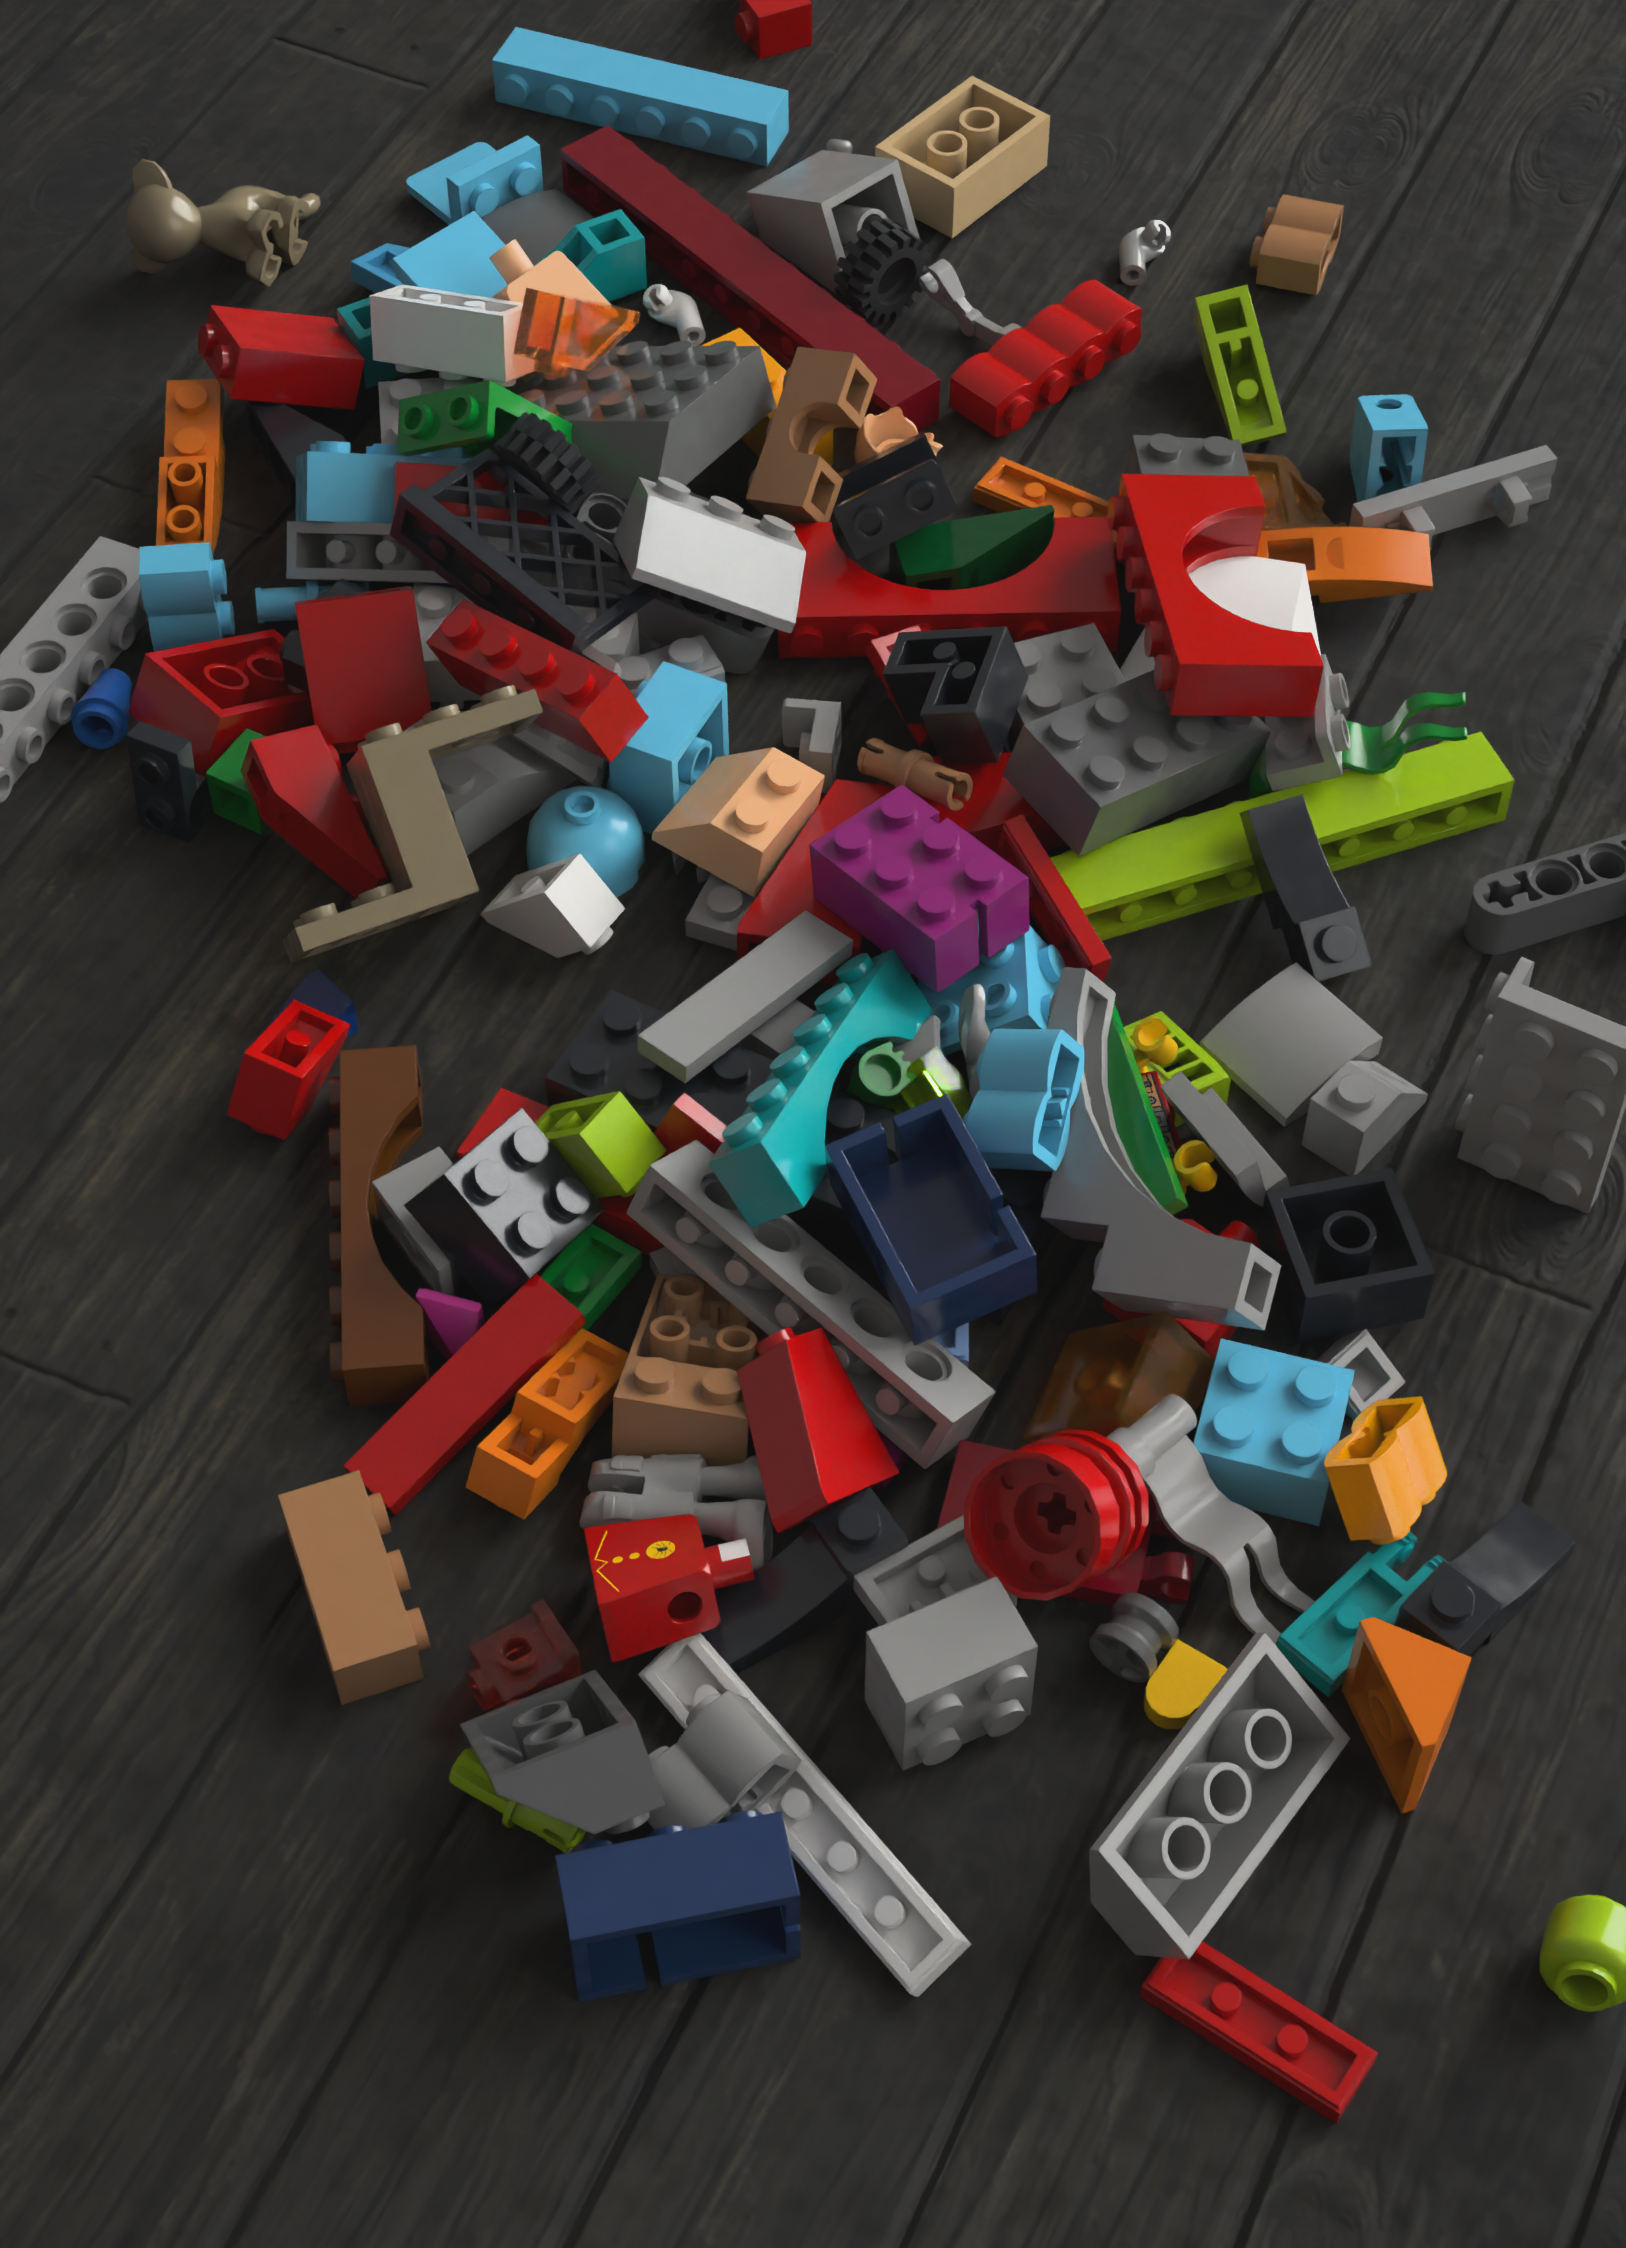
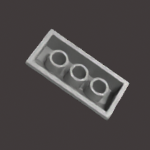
(1213, 1805)

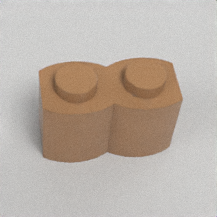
(1297, 244)

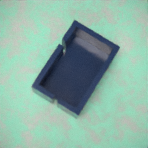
(932, 1220)
(707, 1894)

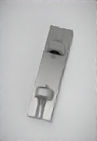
(1464, 497)

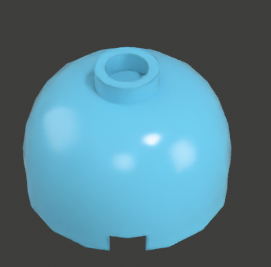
(592, 824)

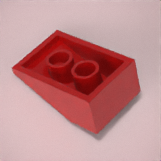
(218, 691)

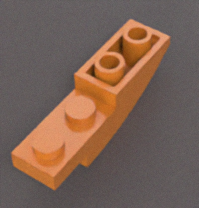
(192, 464)
(1354, 560)

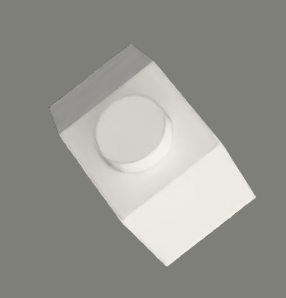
(557, 908)

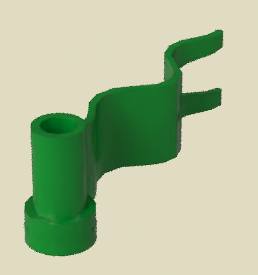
(1369, 744)

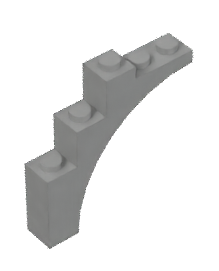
(1095, 1195)

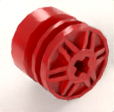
(1056, 1514)

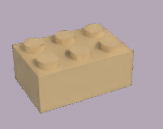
(967, 154)

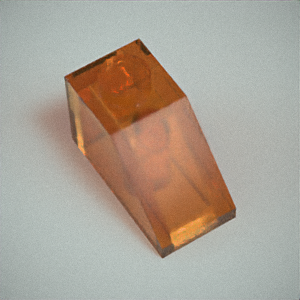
(569, 331)

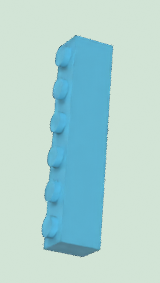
(641, 96)

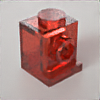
(522, 1659)

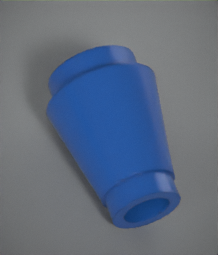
(102, 712)

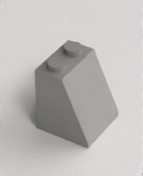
(823, 204)

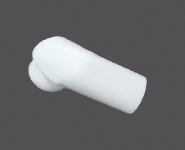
(675, 310)

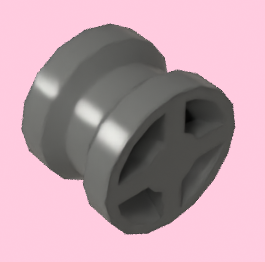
(1134, 1637)

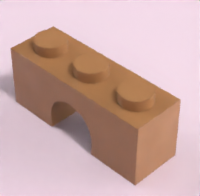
(818, 395)

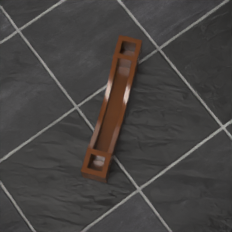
(383, 1327)

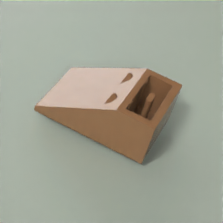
(683, 1378)

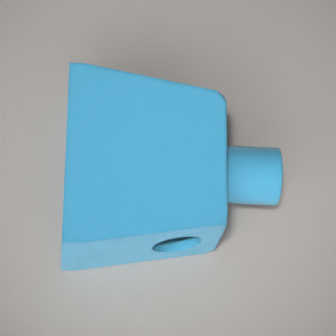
(1387, 436)

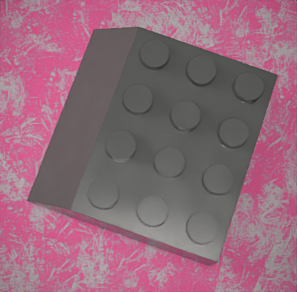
(659, 409)

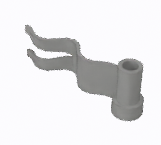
(1202, 1514)

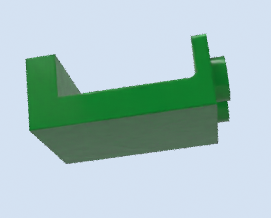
(466, 418)

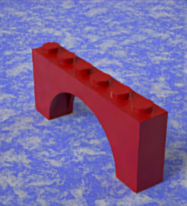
(848, 607)
(1201, 652)

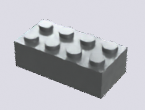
(1127, 762)

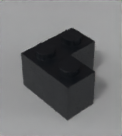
(960, 687)

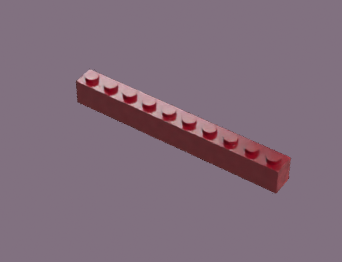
(739, 271)

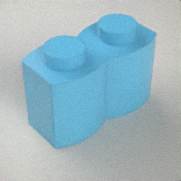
(183, 595)
(1025, 1098)

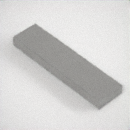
(744, 996)

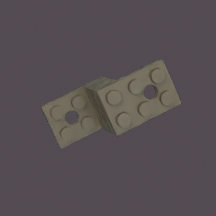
(412, 820)

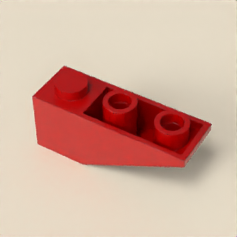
(306, 802)

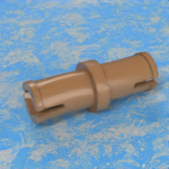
(916, 772)

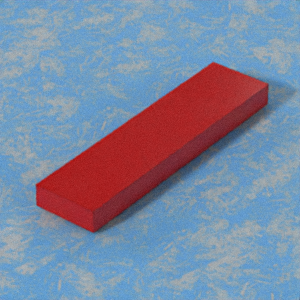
(465, 1393)

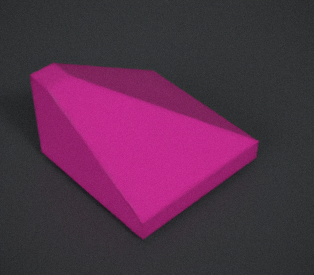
(449, 1319)

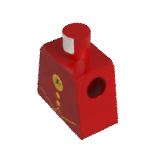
(660, 1580)

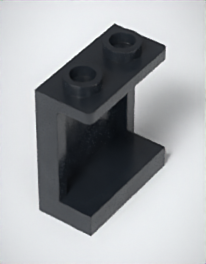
(892, 496)

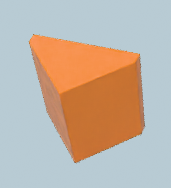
(1403, 1701)

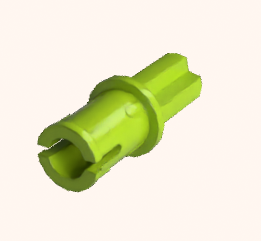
(470, 1778)

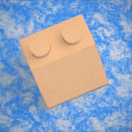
(743, 815)

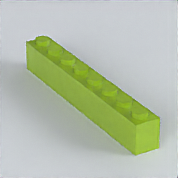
(1356, 818)

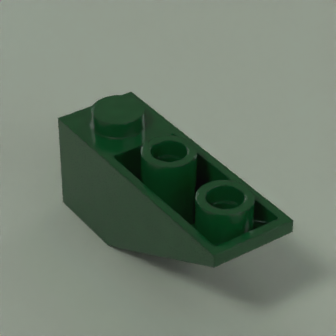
(971, 549)

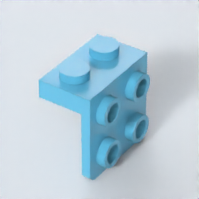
(479, 179)
(1015, 984)

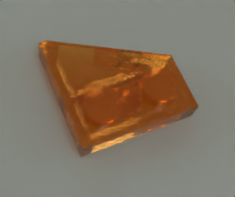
(1287, 497)

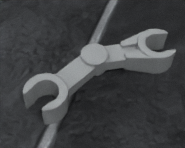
(945, 288)

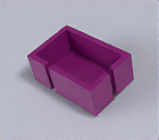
(917, 887)

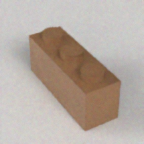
(355, 1586)

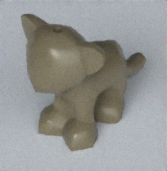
(239, 224)

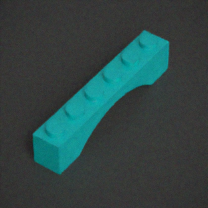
(602, 249)
(777, 1146)

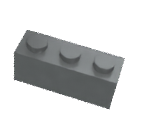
(569, 1756)

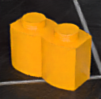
(1386, 1470)

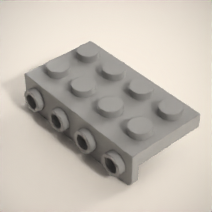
(1544, 1092)

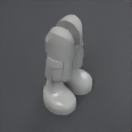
(678, 1485)

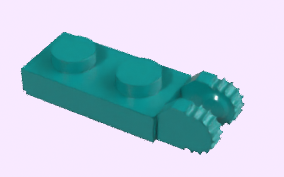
(1324, 1635)

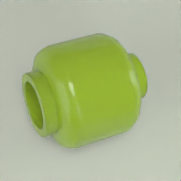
(1586, 1952)

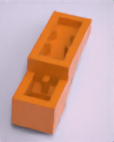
(547, 1424)

